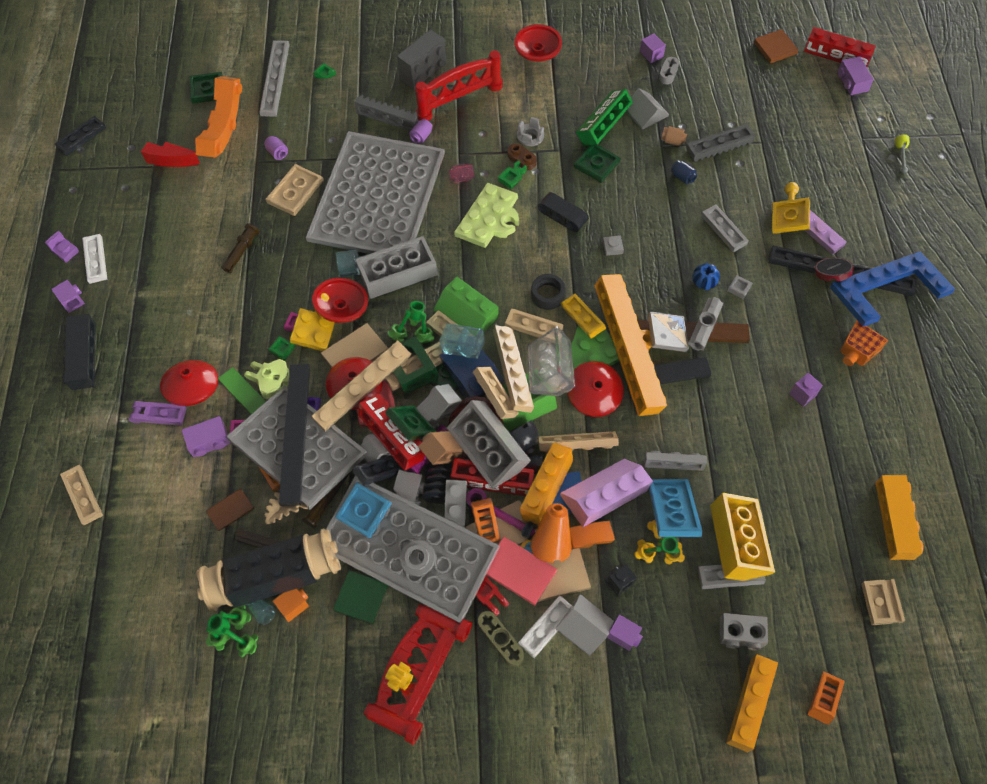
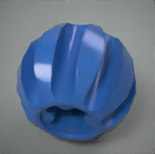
(706, 276)

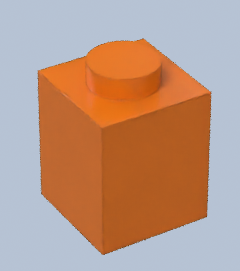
(291, 603)

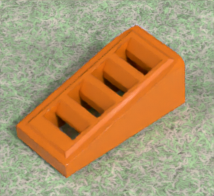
(482, 504)
(820, 710)

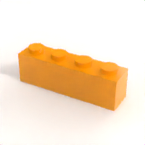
(546, 483)
(899, 517)
(752, 703)

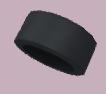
(550, 303)

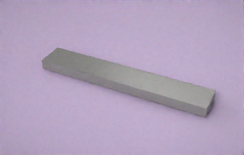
(274, 78)

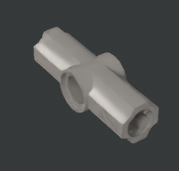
(702, 331)

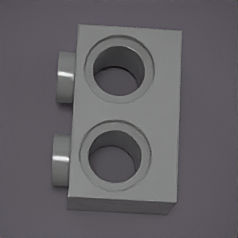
(742, 625)

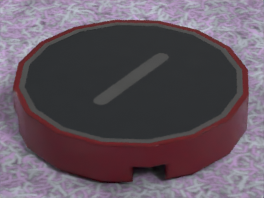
(834, 269)

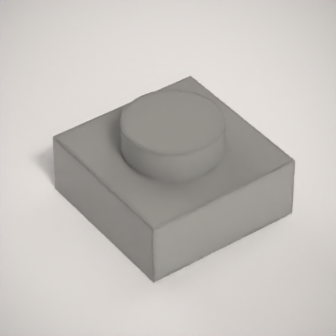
(613, 245)

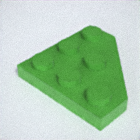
(599, 348)

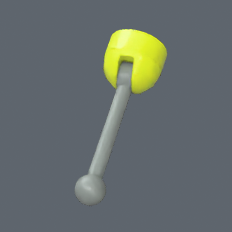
(902, 143)

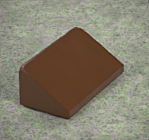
(229, 509)

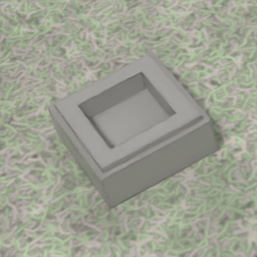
(740, 287)

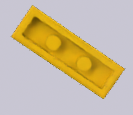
(583, 316)

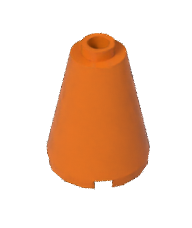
(552, 536)

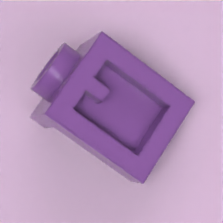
(61, 247)

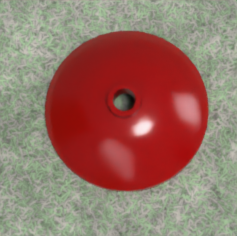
(538, 42)
(345, 303)
(340, 376)
(189, 382)
(593, 400)

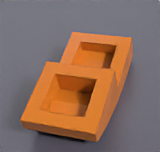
(591, 534)

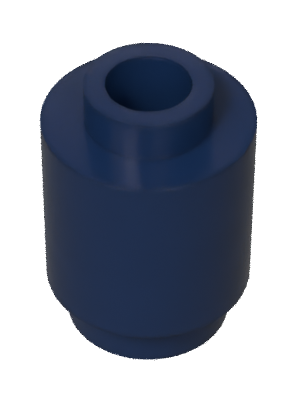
(684, 172)

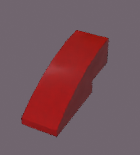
(169, 155)

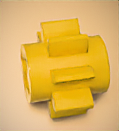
(399, 676)

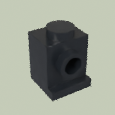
(620, 579)

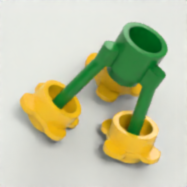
(668, 545)

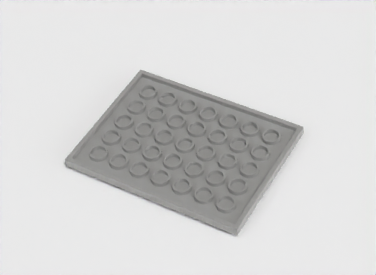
(375, 194)

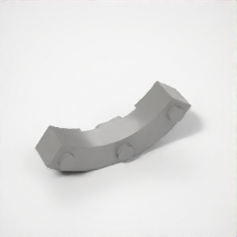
(439, 403)

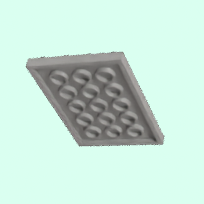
(326, 455)

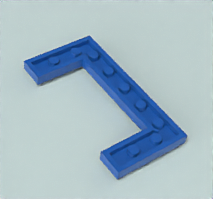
(850, 290)

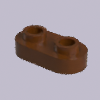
(519, 153)

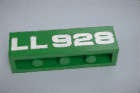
(604, 117)

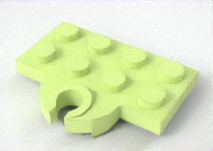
(488, 216)

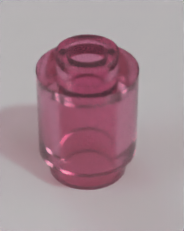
(461, 172)

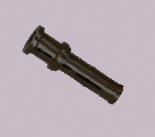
(243, 242)

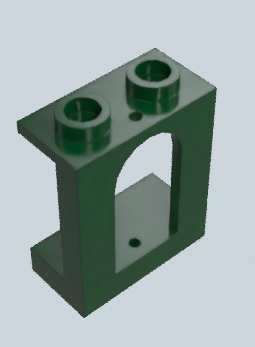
(419, 377)

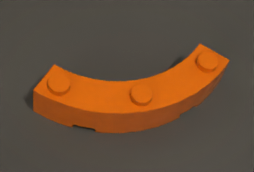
(222, 119)

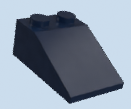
(462, 370)

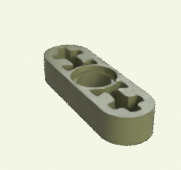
(486, 630)

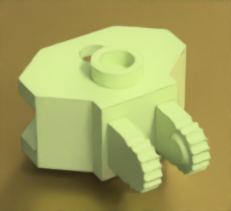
(269, 377)

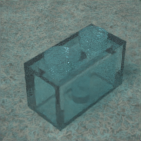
(462, 341)

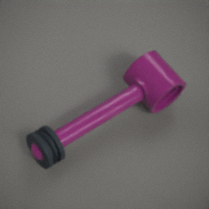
(528, 529)

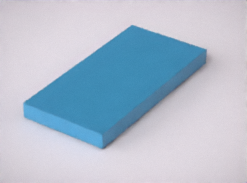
(674, 508)

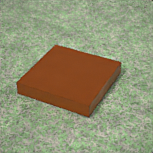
(776, 46)

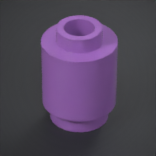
(420, 131)
(276, 147)

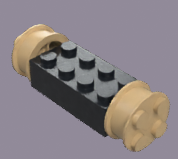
(268, 571)

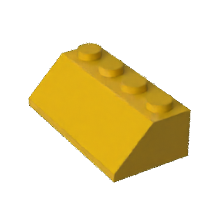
(741, 537)

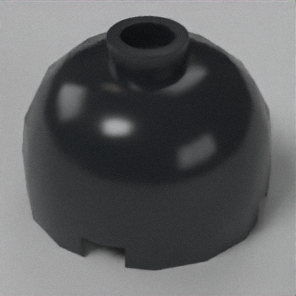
(526, 436)

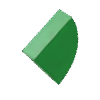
(324, 72)

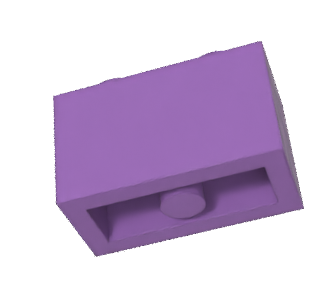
(855, 75)
(206, 437)

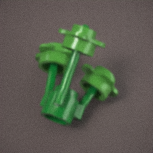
(415, 315)
(219, 631)

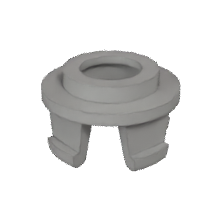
(533, 127)
(429, 561)

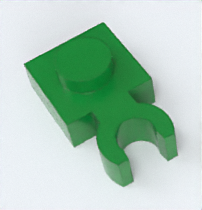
(510, 176)

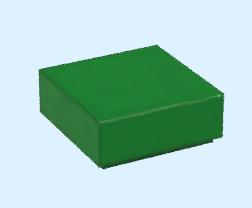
(281, 348)

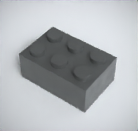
(422, 59)

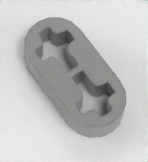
(669, 70)

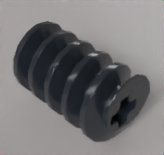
(435, 482)

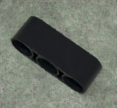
(563, 212)

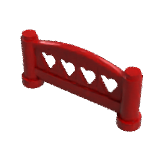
(491, 78)
(402, 717)

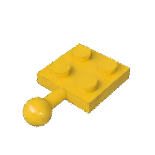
(792, 213)
(312, 330)

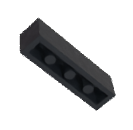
(79, 352)

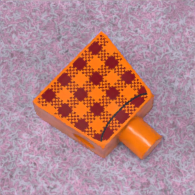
(861, 345)

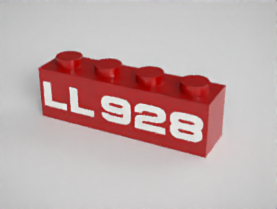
(837, 47)
(403, 451)
(517, 485)

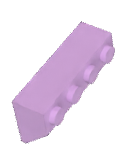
(606, 491)

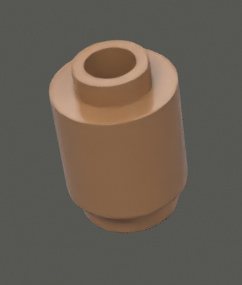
(674, 136)

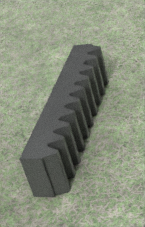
(386, 113)
(720, 142)

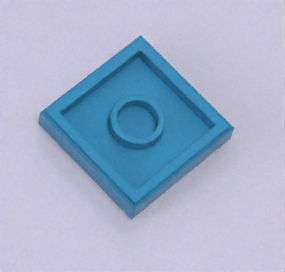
(363, 510)

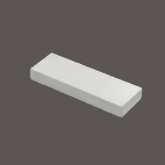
(94, 258)
(544, 628)

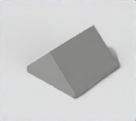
(645, 109)
(585, 625)

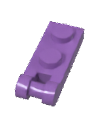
(157, 413)

